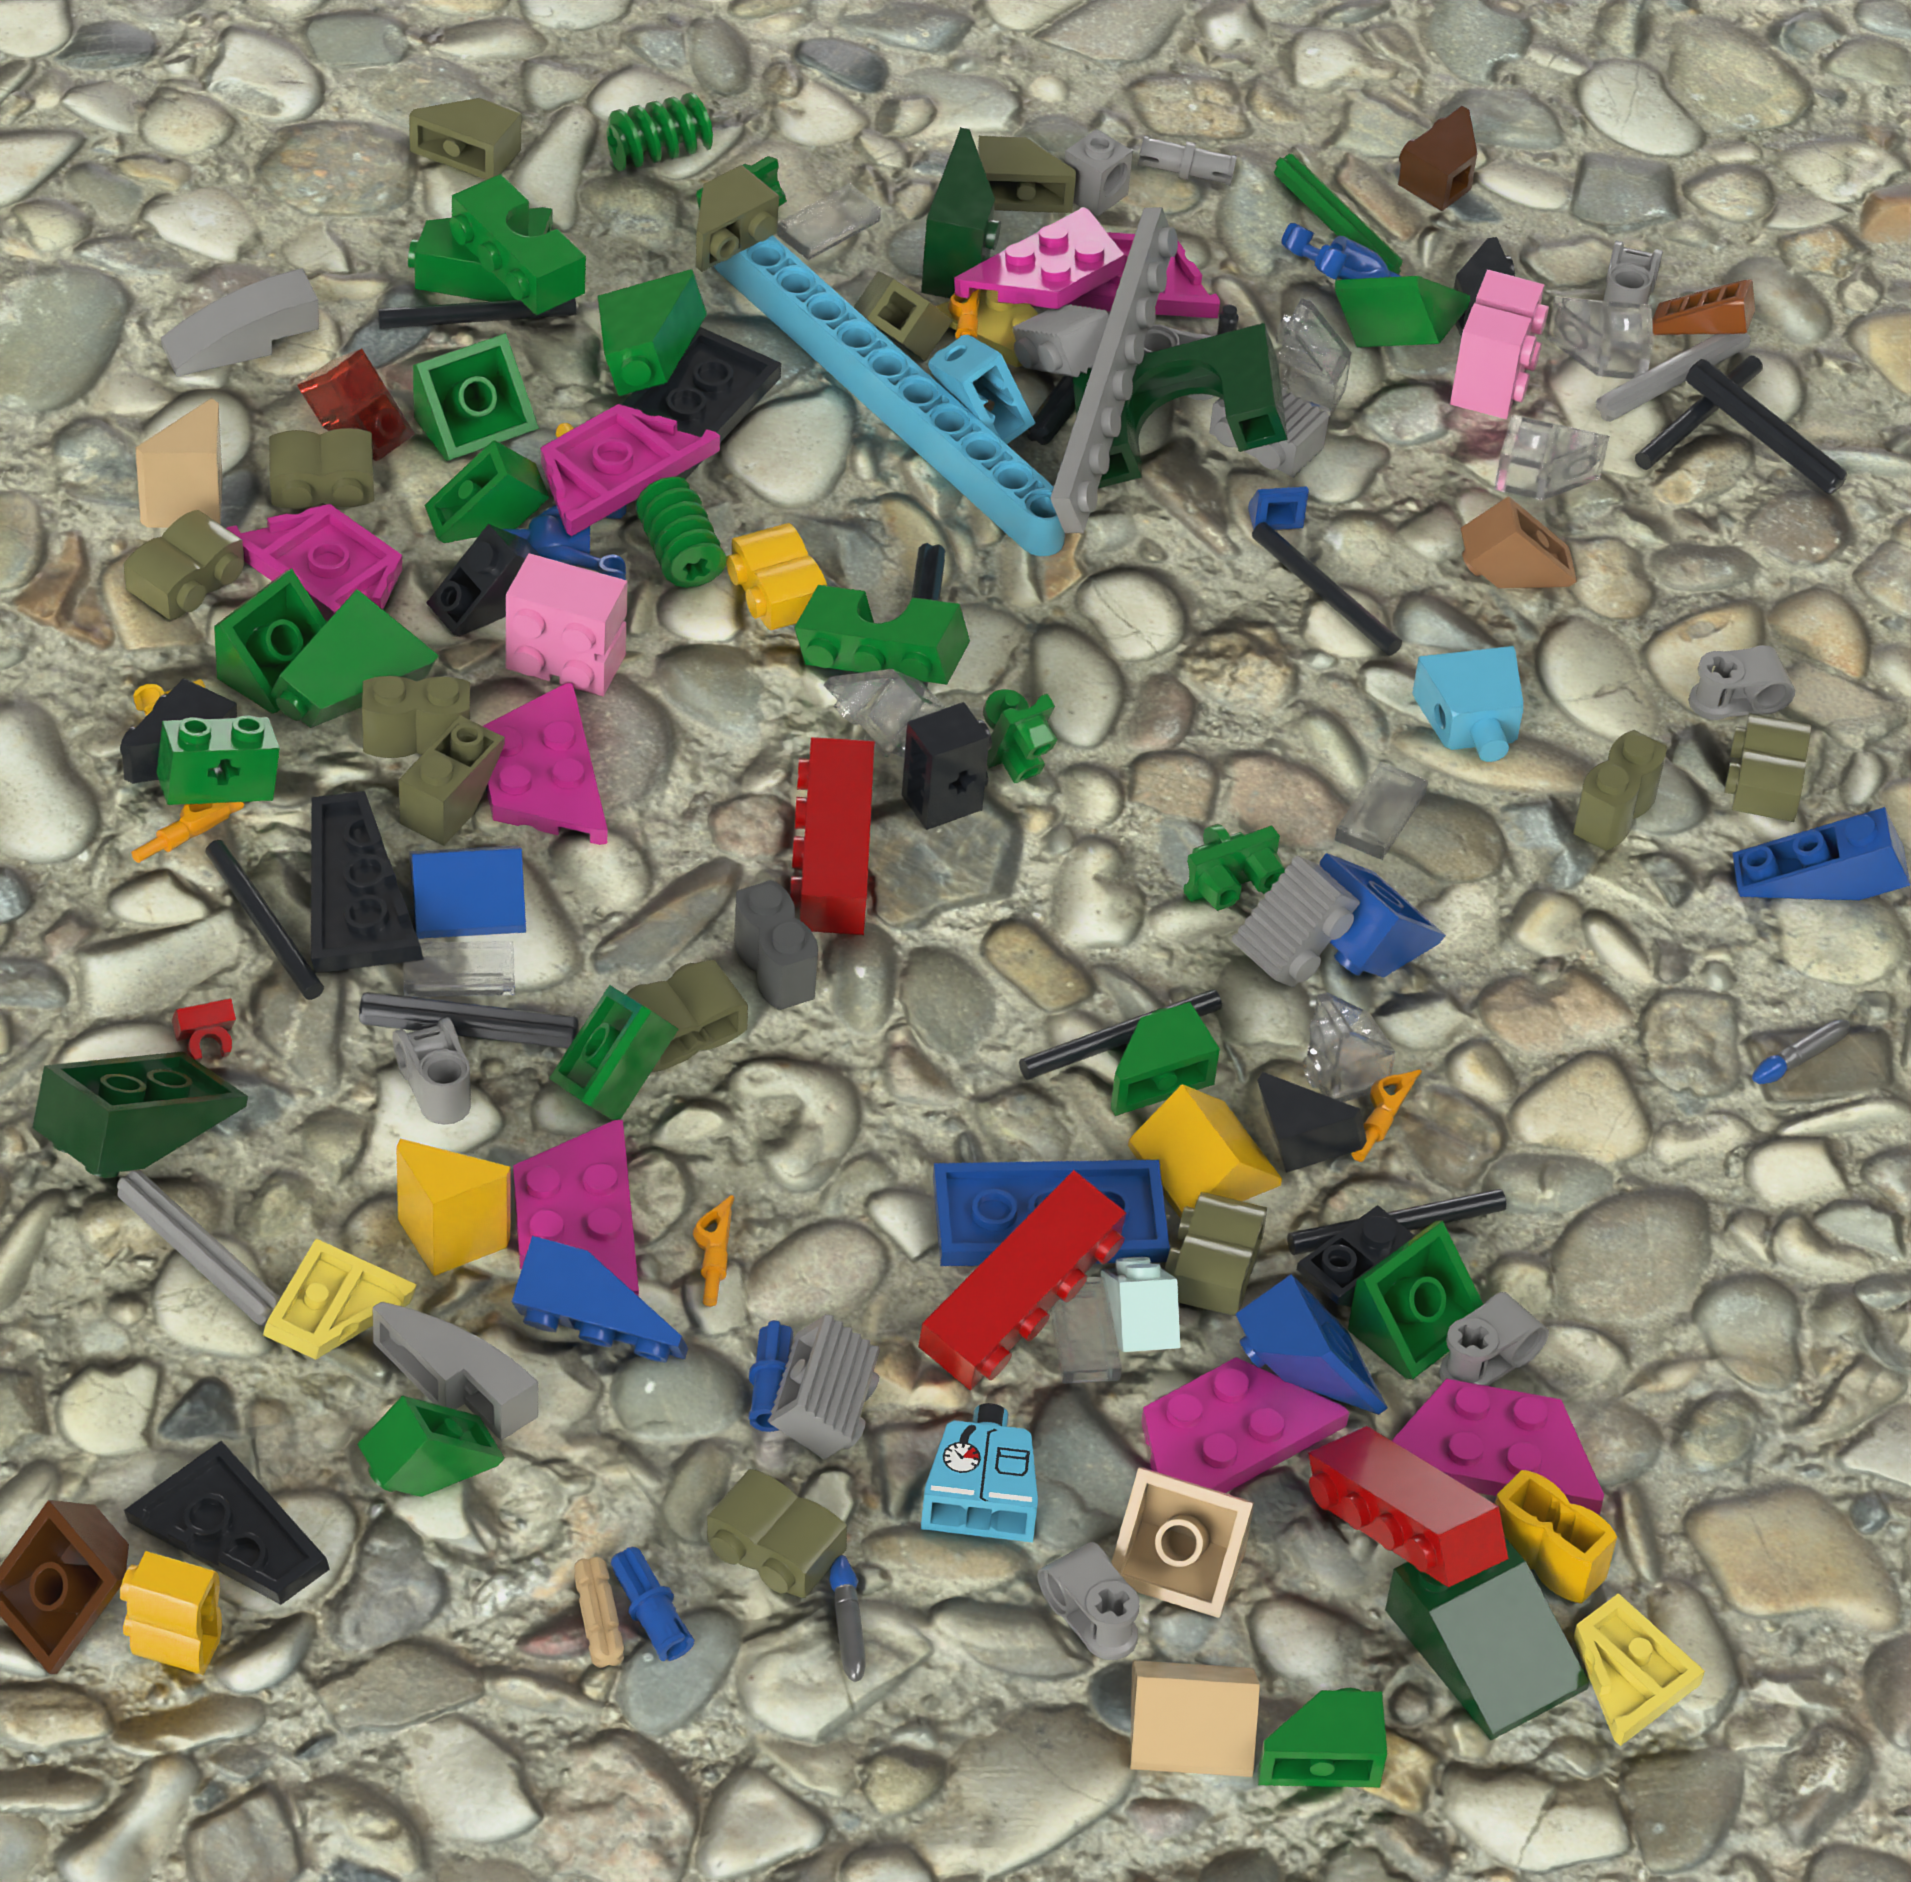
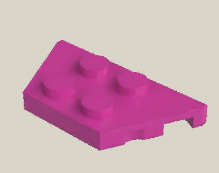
(1049, 265)
(1182, 294)
(614, 460)
(327, 555)
(546, 769)
(580, 1199)
(1235, 1425)
(1494, 1433)

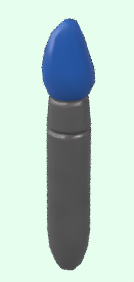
(1776, 1066)
(844, 1584)

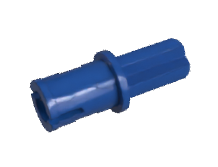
(767, 1372)
(651, 1605)

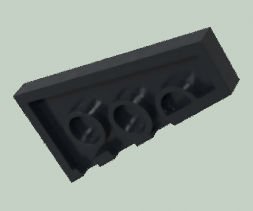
(354, 891)

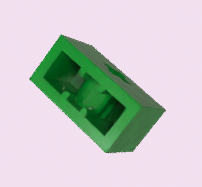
(218, 760)

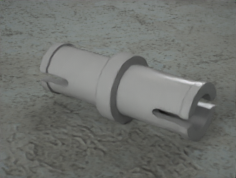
(1187, 160)

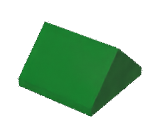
(1399, 310)
(472, 398)
(265, 637)
(613, 1053)
(1412, 1300)

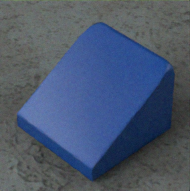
(1279, 507)

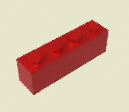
(836, 835)
(1022, 1281)
(1407, 1506)

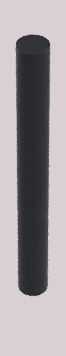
(466, 313)
(1693, 417)
(1327, 589)
(264, 919)
(1104, 1039)
(1410, 1218)

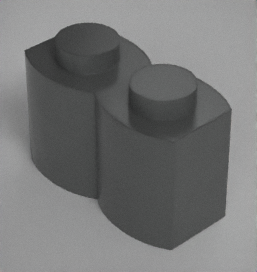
(775, 944)

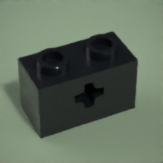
(945, 765)

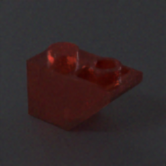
(354, 396)

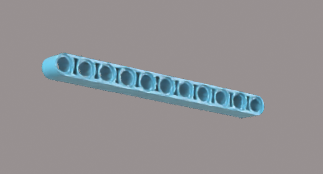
(899, 393)

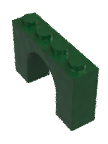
(1230, 365)

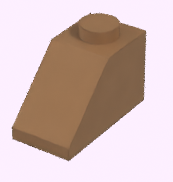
(1516, 549)

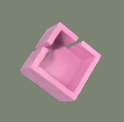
(1499, 345)
(566, 624)

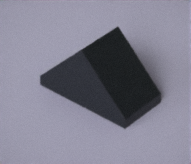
(1309, 1124)

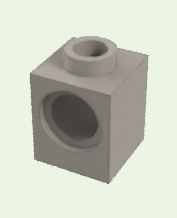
(1101, 171)

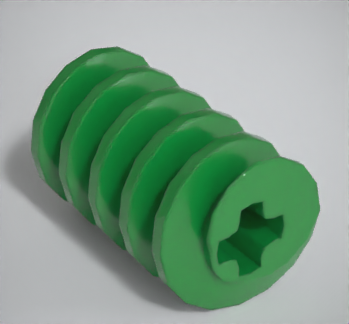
(658, 127)
(680, 533)

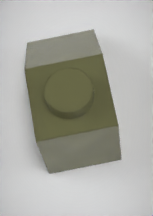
(467, 135)
(1026, 175)

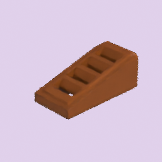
(1711, 311)

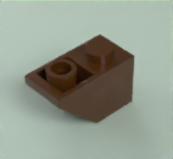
(1441, 161)

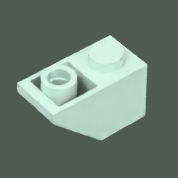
(1143, 1305)

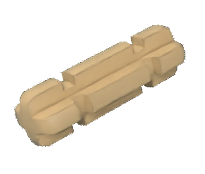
(599, 1612)

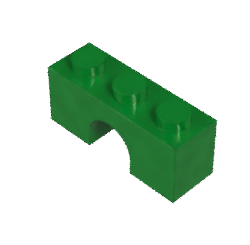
(494, 227)
(842, 635)

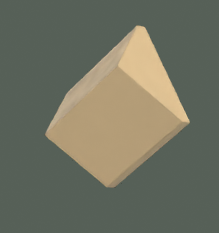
(181, 469)
(1182, 1541)
(1193, 1718)

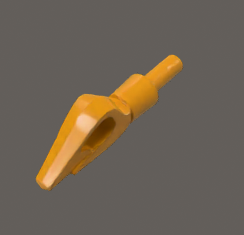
(965, 313)
(193, 821)
(1385, 1108)
(715, 1247)

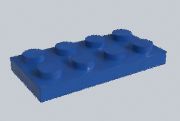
(988, 1200)

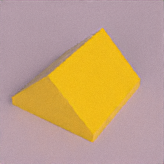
(1202, 1151)
(452, 1204)

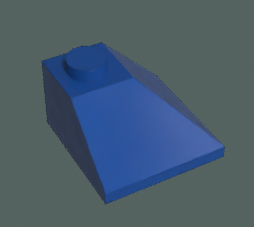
(1385, 925)
(1307, 1346)

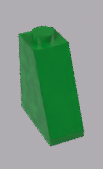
(453, 269)
(649, 329)
(348, 649)

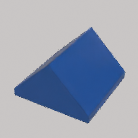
(468, 891)

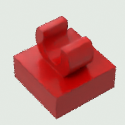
(203, 1022)

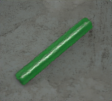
(1332, 209)

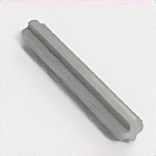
(1668, 374)
(197, 1246)

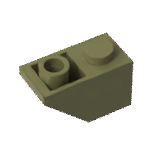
(733, 216)
(903, 315)
(449, 780)

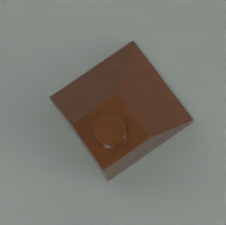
(61, 1579)

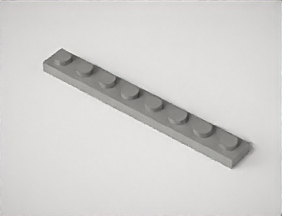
(1113, 371)

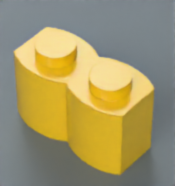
(774, 574)
(1556, 1538)
(172, 1612)

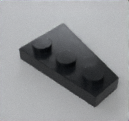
(230, 1524)

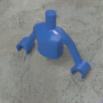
(1340, 260)
(551, 541)

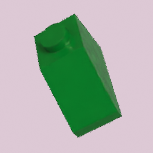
(491, 489)
(1163, 1054)
(427, 1447)
(1329, 1743)

